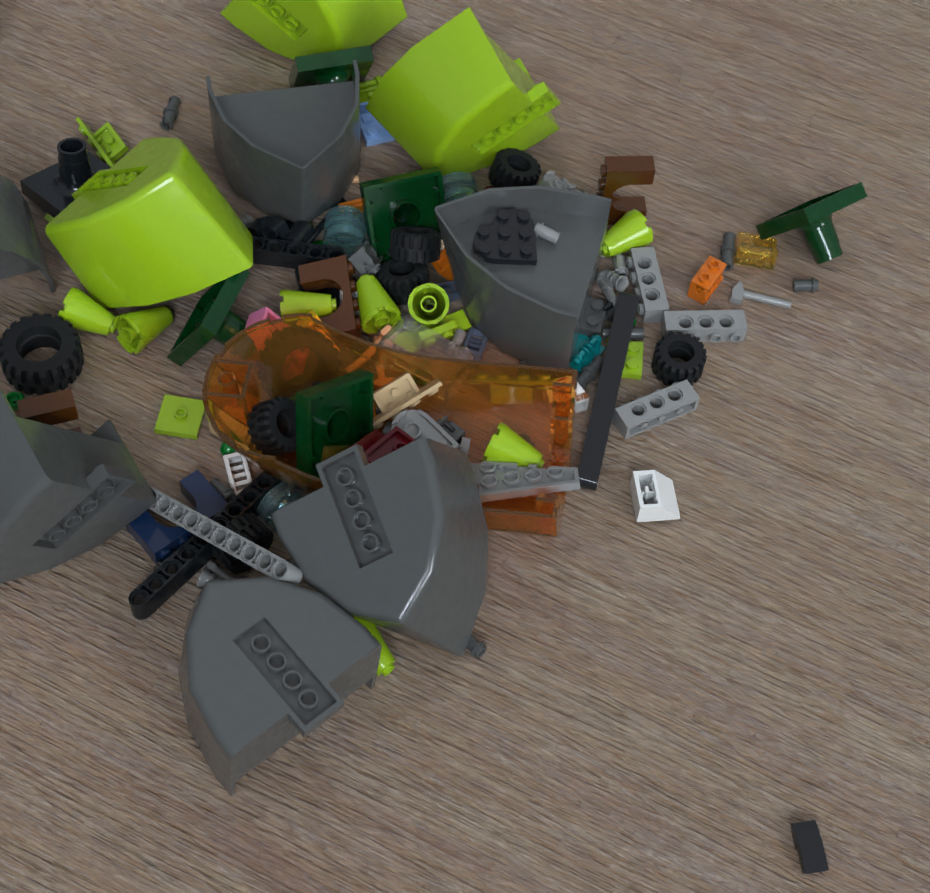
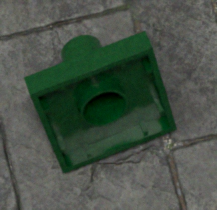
(330, 67)
(415, 193)
(815, 221)
(210, 319)
(332, 415)

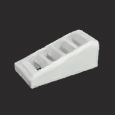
(234, 458)

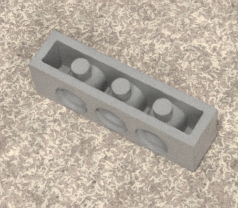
(647, 284)
(706, 324)
(668, 402)

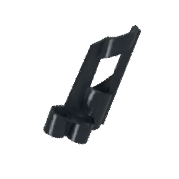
(277, 228)

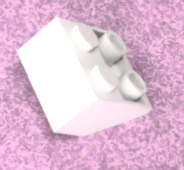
(653, 496)

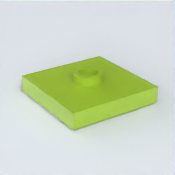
(180, 417)

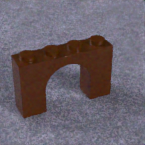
(624, 171)
(338, 274)
(49, 408)

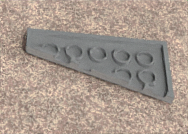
(509, 480)

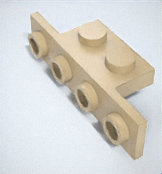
(399, 395)

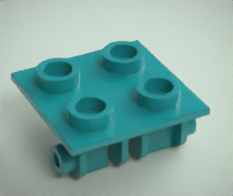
(586, 350)

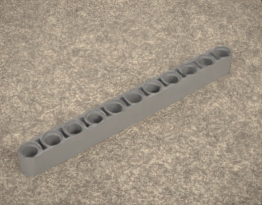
(225, 539)

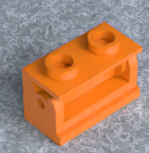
(706, 280)

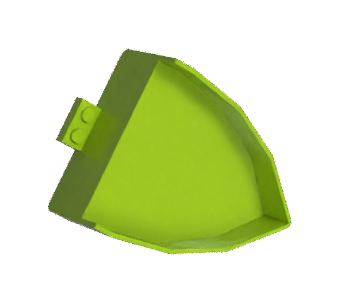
(314, 26)
(462, 100)
(151, 229)

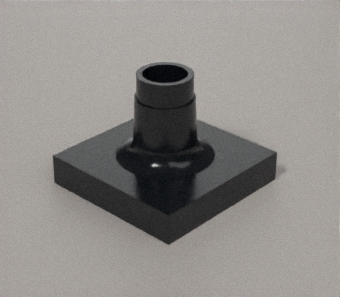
(54, 186)

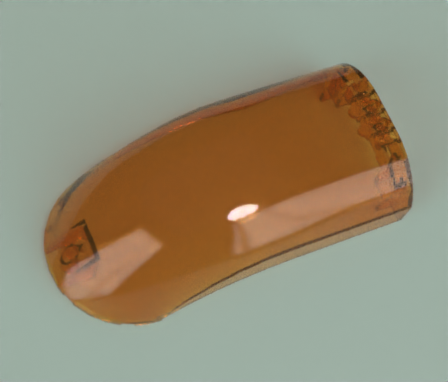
(476, 395)

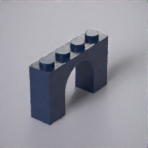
(161, 540)

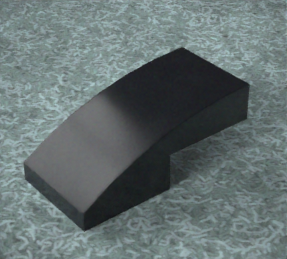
(809, 846)

